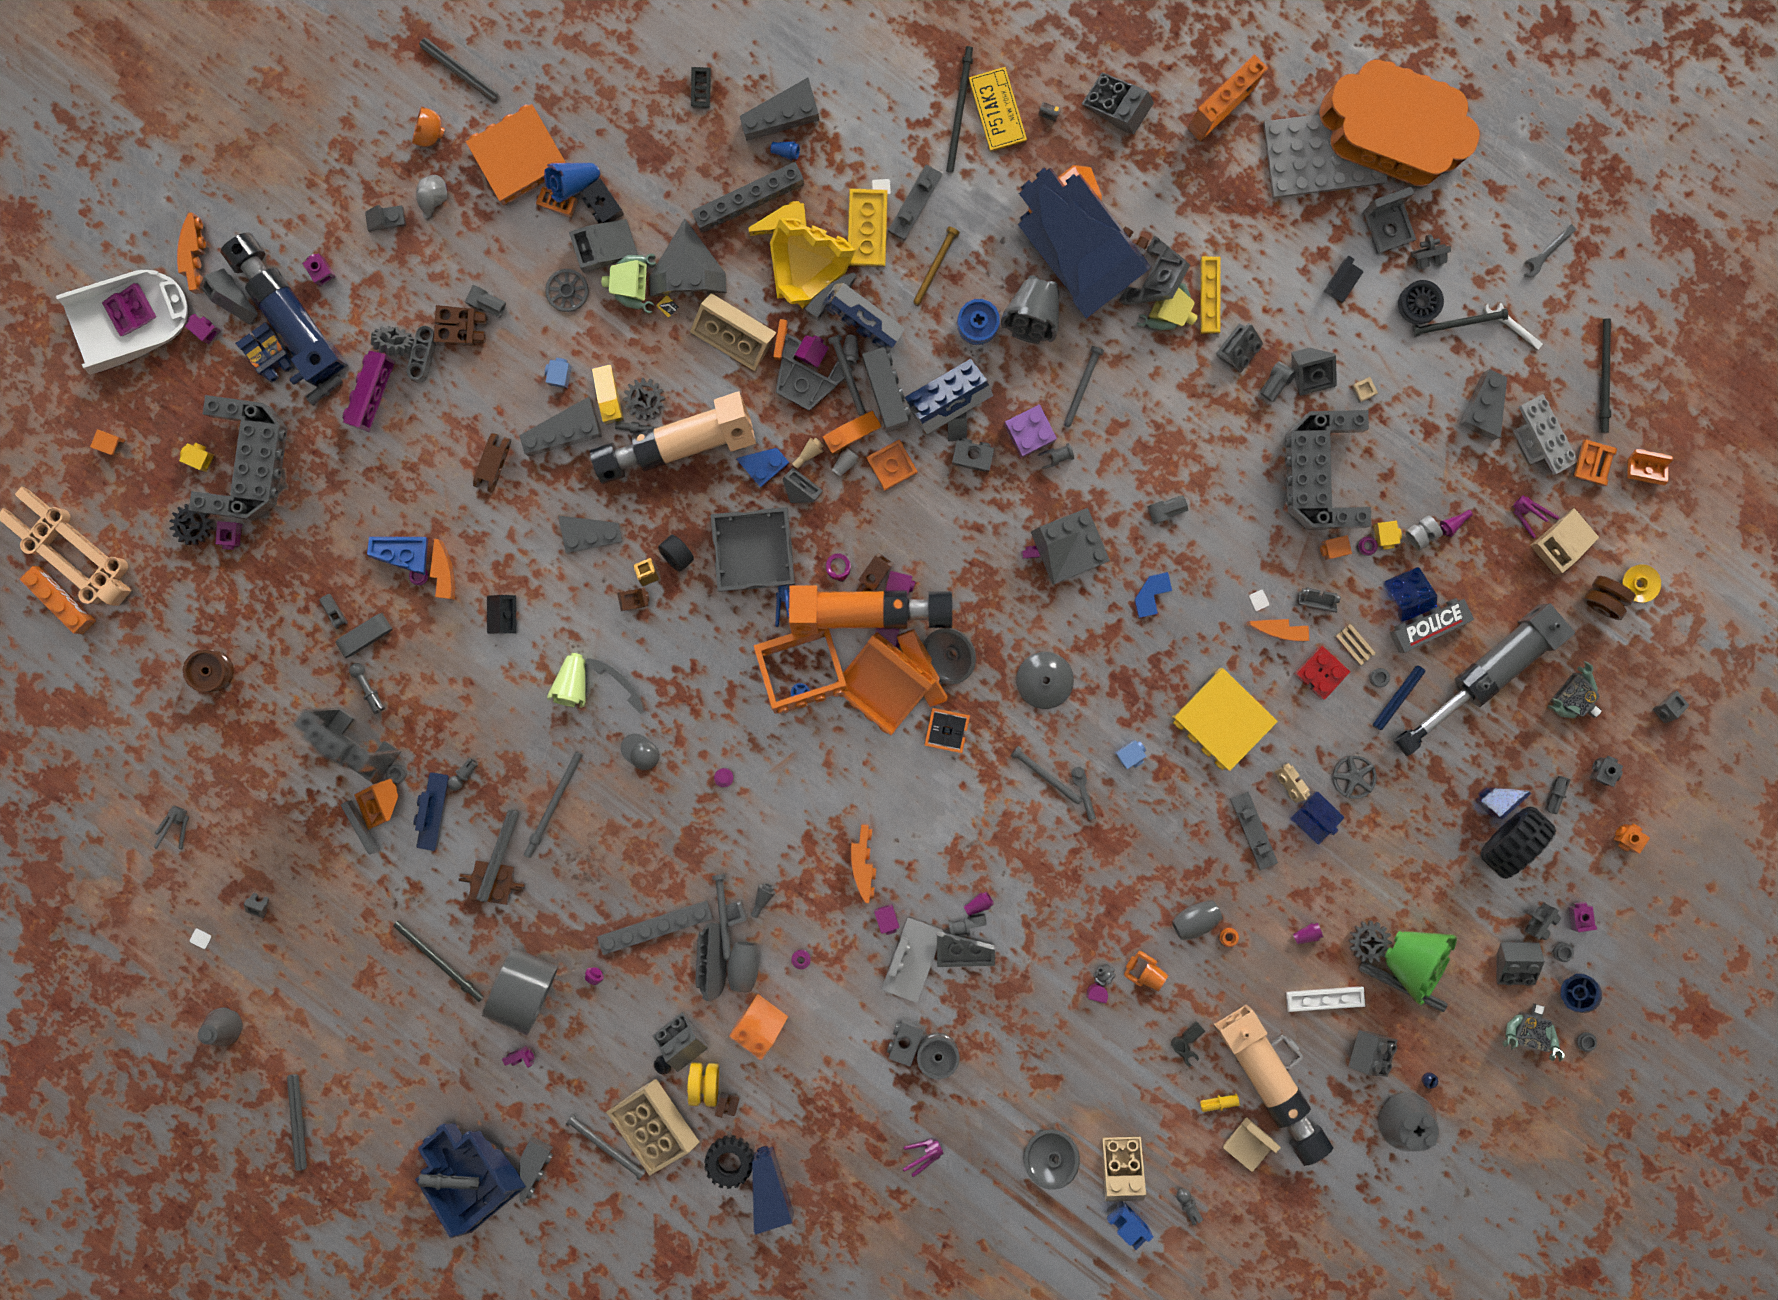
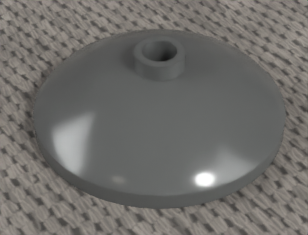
(949, 667)
(1031, 675)
(1040, 1159)

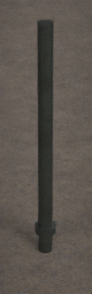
(967, 60)

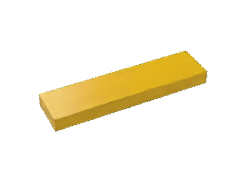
(1210, 295)

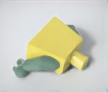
(1171, 312)

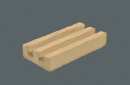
(1365, 656)

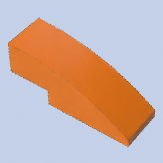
(442, 570)
(1280, 629)

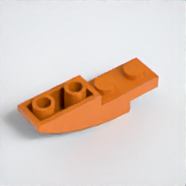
(190, 245)
(863, 871)

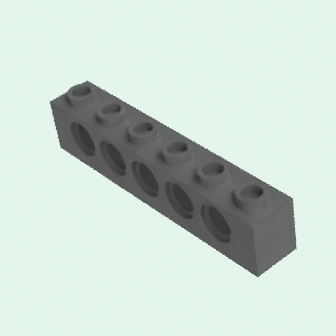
(748, 197)

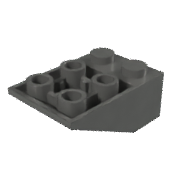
(1118, 102)
(602, 244)

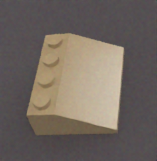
(653, 1127)

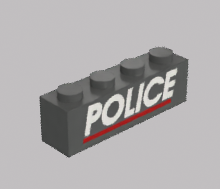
(1432, 625)

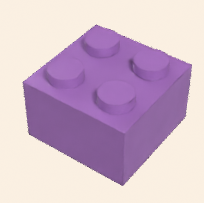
(1030, 431)

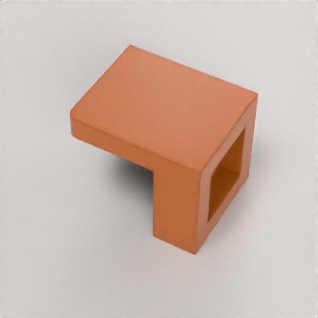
(106, 442)

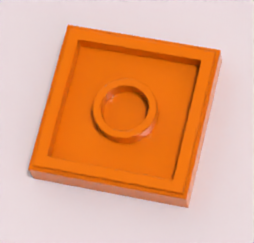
(892, 465)

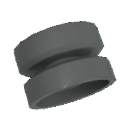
(938, 1044)

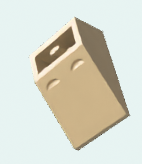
(1565, 542)
(1123, 1169)

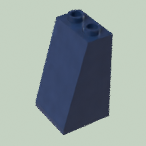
(770, 1196)

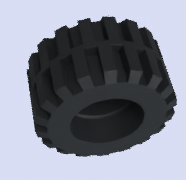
(724, 1177)

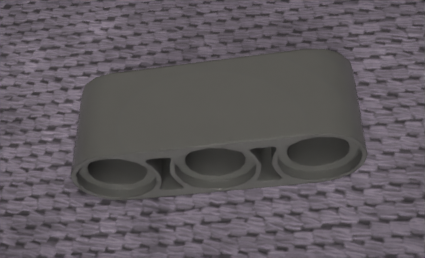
(418, 345)
(363, 635)

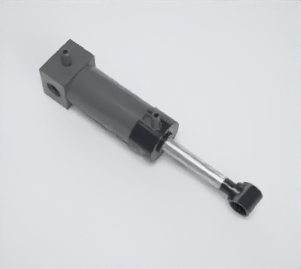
(1538, 632)

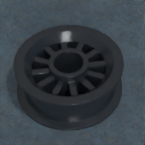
(1436, 295)

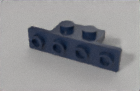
(430, 811)

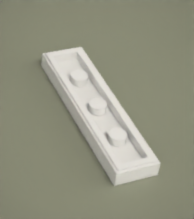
(1325, 999)

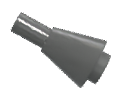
(764, 895)

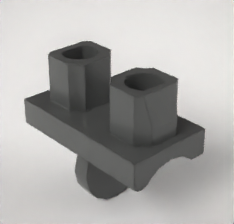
(1439, 252)
(1541, 920)

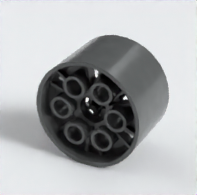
(520, 991)

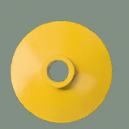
(1650, 582)

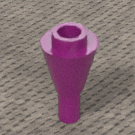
(1451, 525)

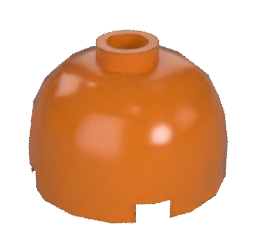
(427, 128)

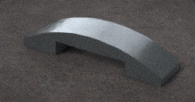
(635, 700)

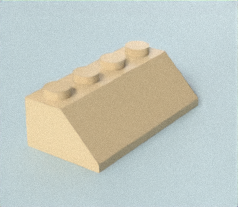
(732, 331)

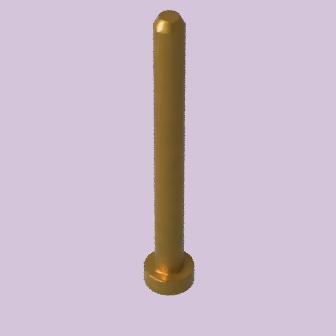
(952, 232)

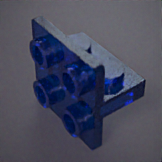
(1318, 818)

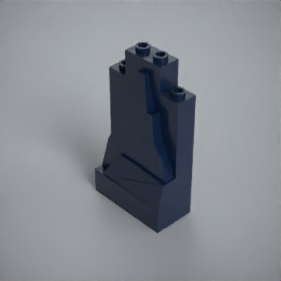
(1079, 239)

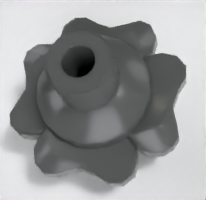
(1104, 975)

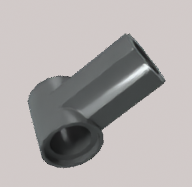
(482, 300)
(1279, 377)
(1163, 510)

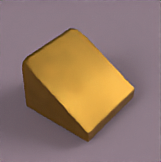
(646, 572)

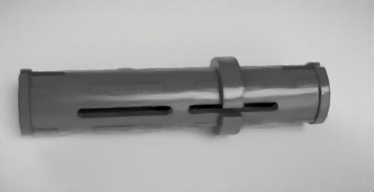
(455, 1182)

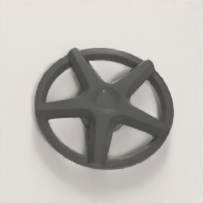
(1355, 777)

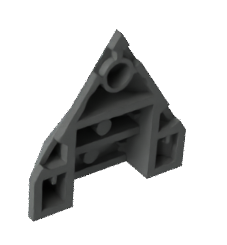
(687, 266)

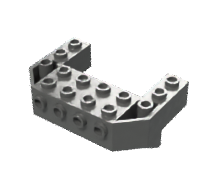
(256, 460)
(1310, 470)

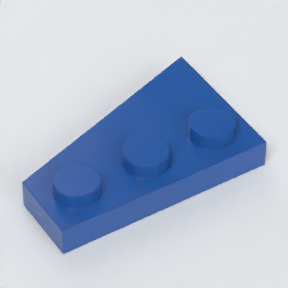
(400, 551)

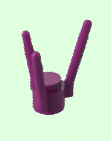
(1525, 505)
(932, 1151)

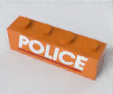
(57, 600)

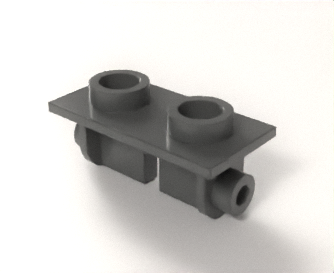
(1312, 598)

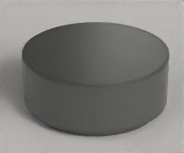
(1379, 677)
(396, 773)

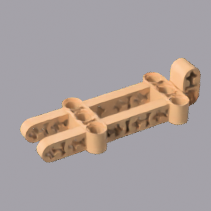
(112, 592)

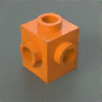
(1631, 838)

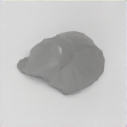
(430, 193)

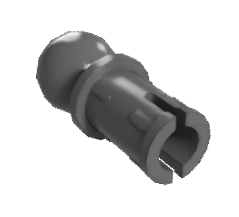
(456, 782)
(1184, 1197)

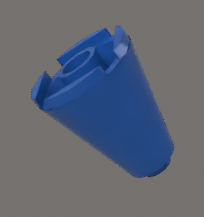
(569, 178)

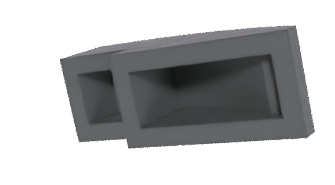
(815, 307)

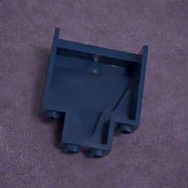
(467, 1156)

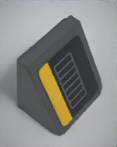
(1049, 111)

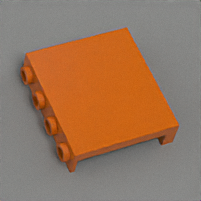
(515, 153)
(885, 683)

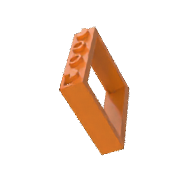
(1227, 98)
(801, 700)

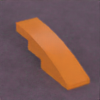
(916, 651)

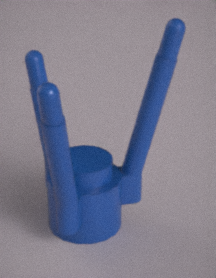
(783, 594)

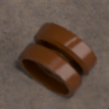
(1609, 597)
(196, 670)

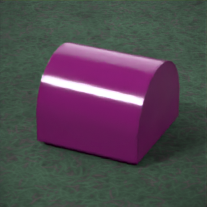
(1097, 993)

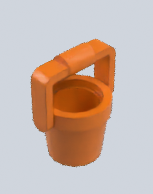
(1151, 976)

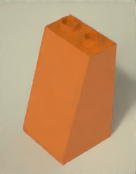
(758, 1026)

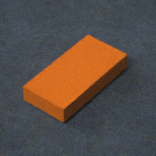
(780, 341)

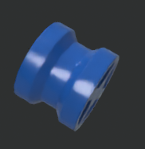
(799, 689)

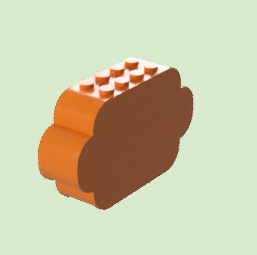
(1399, 122)

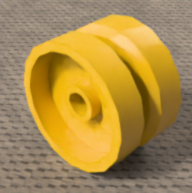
(703, 1084)

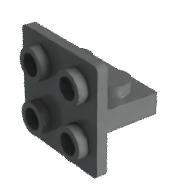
(1240, 346)

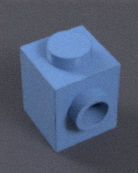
(558, 373)
(1131, 754)

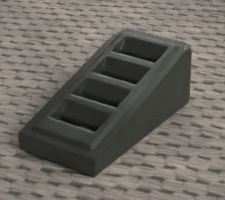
(700, 70)

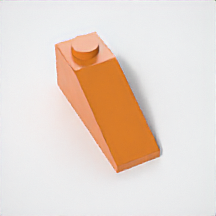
(851, 432)

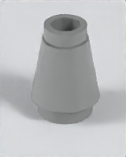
(851, 349)
(845, 461)

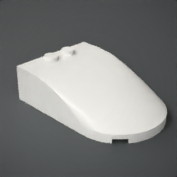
(96, 333)

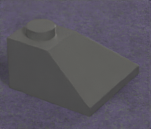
(1314, 370)

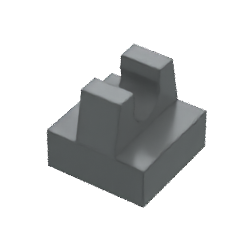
(256, 908)

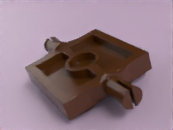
(502, 885)

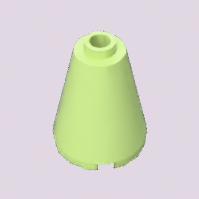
(570, 682)

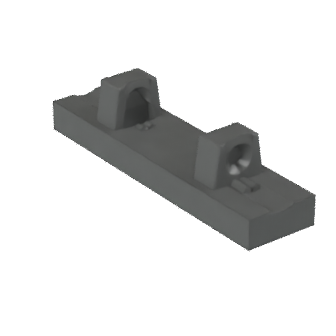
(915, 202)
(1253, 830)

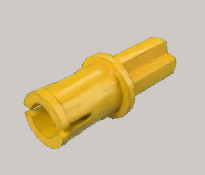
(1219, 1103)

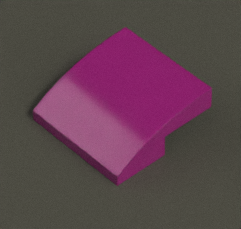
(129, 309)

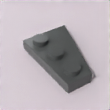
(586, 533)

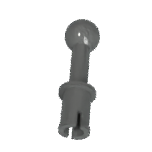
(357, 671)

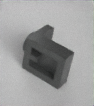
(1671, 707)

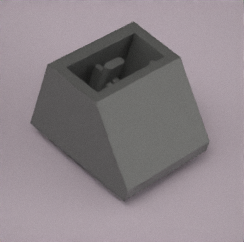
(1519, 963)
(679, 1042)
(1373, 1053)

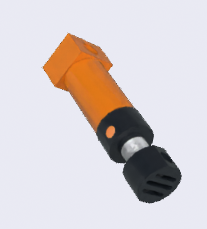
(870, 609)

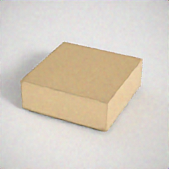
(1364, 389)

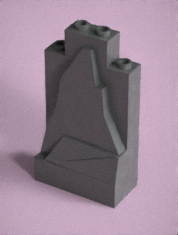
(325, 732)

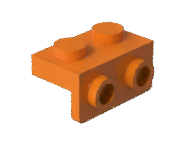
(1648, 467)

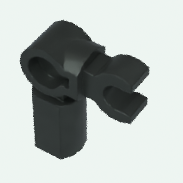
(1180, 1045)

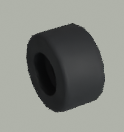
(676, 553)

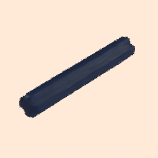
(1399, 697)

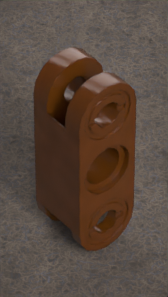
(492, 462)

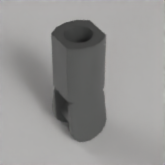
(331, 609)

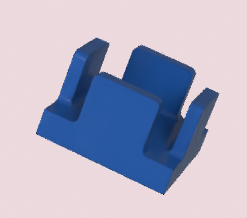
(1130, 1225)

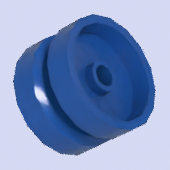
(970, 330)

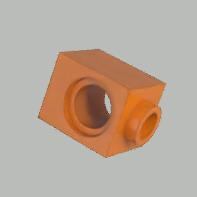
(1335, 547)

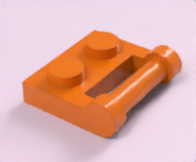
(1589, 461)

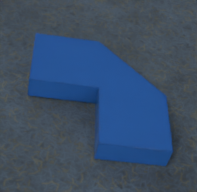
(1145, 598)

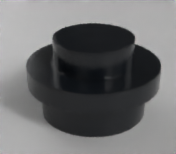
(661, 1066)

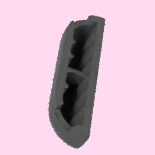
(710, 962)

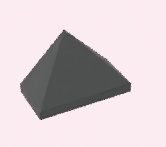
(800, 488)

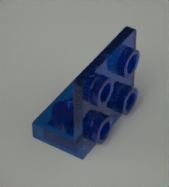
(1411, 593)

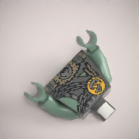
(1577, 695)
(1534, 1032)

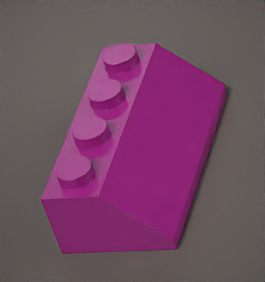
(368, 391)

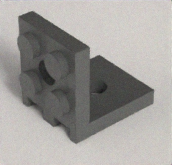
(1386, 211)

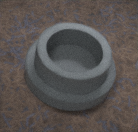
(1563, 952)
(1586, 1041)

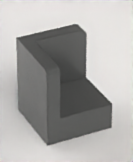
(736, 913)

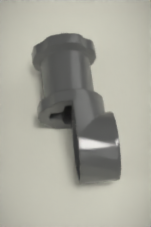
(962, 927)

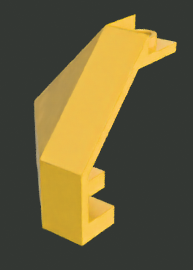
(806, 260)

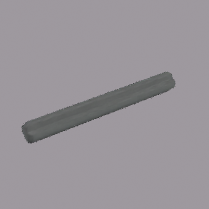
(458, 69)
(497, 855)
(1395, 983)
(296, 1122)

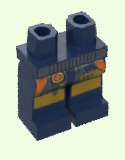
(267, 355)

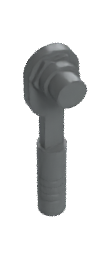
(1080, 779)

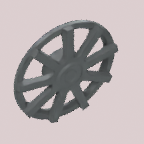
(566, 290)

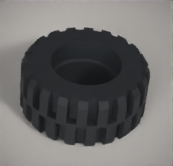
(1518, 842)

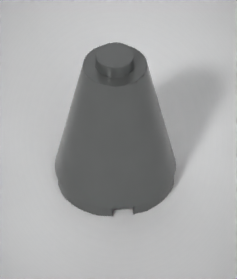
(220, 1027)

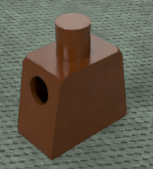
(879, 568)

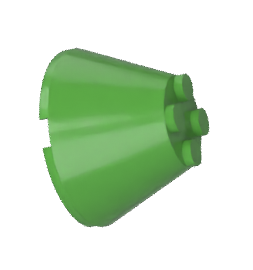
(1420, 961)

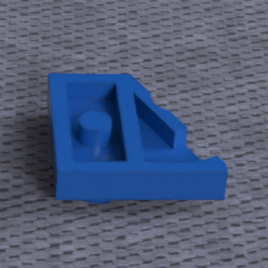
(763, 465)

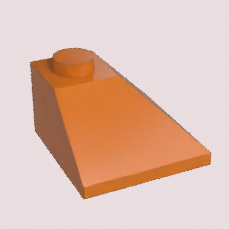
(377, 802)

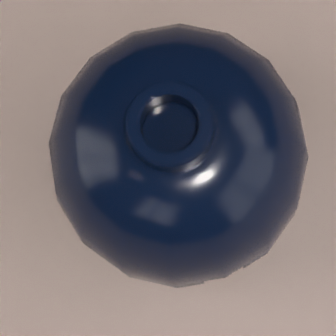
(1581, 993)

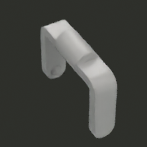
(1293, 1047)

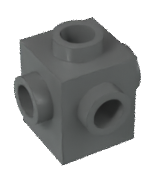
(1606, 771)

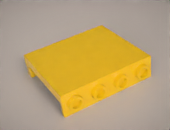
(1224, 720)

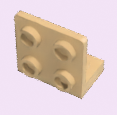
(1250, 1144)

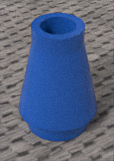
(788, 150)

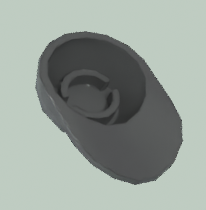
(640, 751)

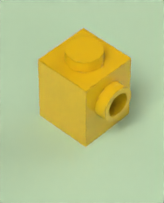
(196, 456)
(1387, 534)

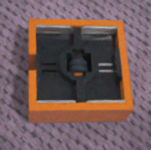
(951, 724)

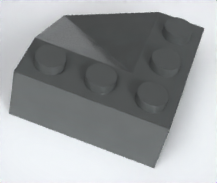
(1070, 546)

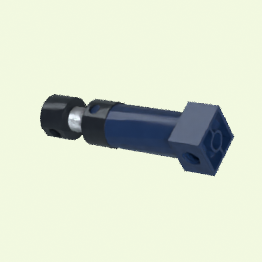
(312, 353)

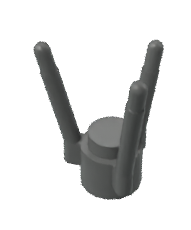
(175, 815)

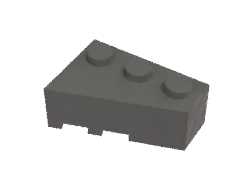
(1486, 406)

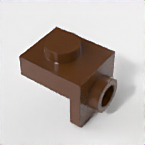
(633, 599)

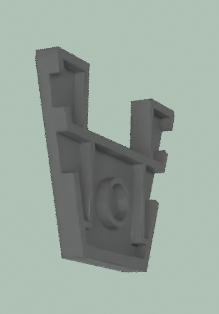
(1163, 278)
(801, 383)

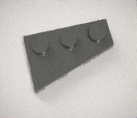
(963, 952)

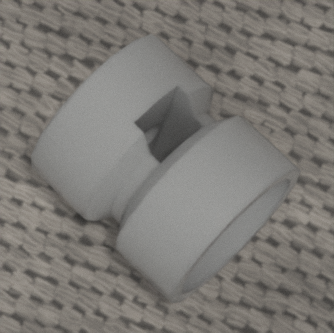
(1425, 531)

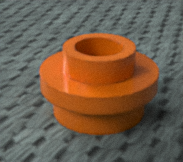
(1235, 937)

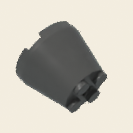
(1033, 311)
(1409, 1122)

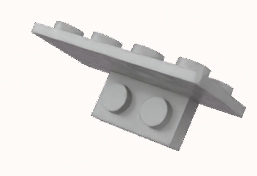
(1543, 436)
(911, 960)

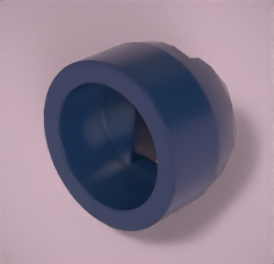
(1427, 1078)

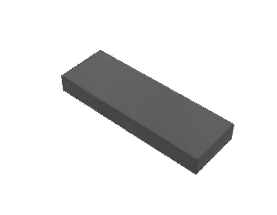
(360, 827)

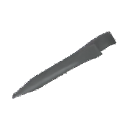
(1537, 262)

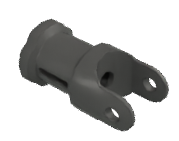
(1059, 455)

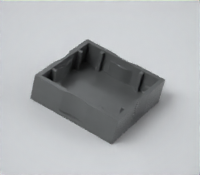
(753, 549)

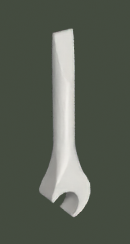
(1516, 327)

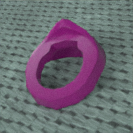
(841, 577)

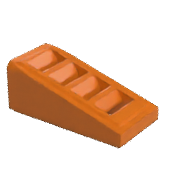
(569, 210)

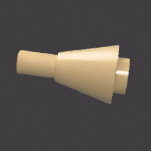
(811, 450)

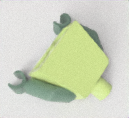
(628, 281)

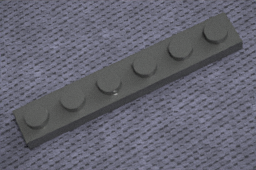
(655, 927)

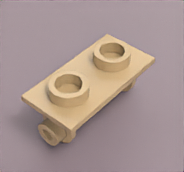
(1297, 790)

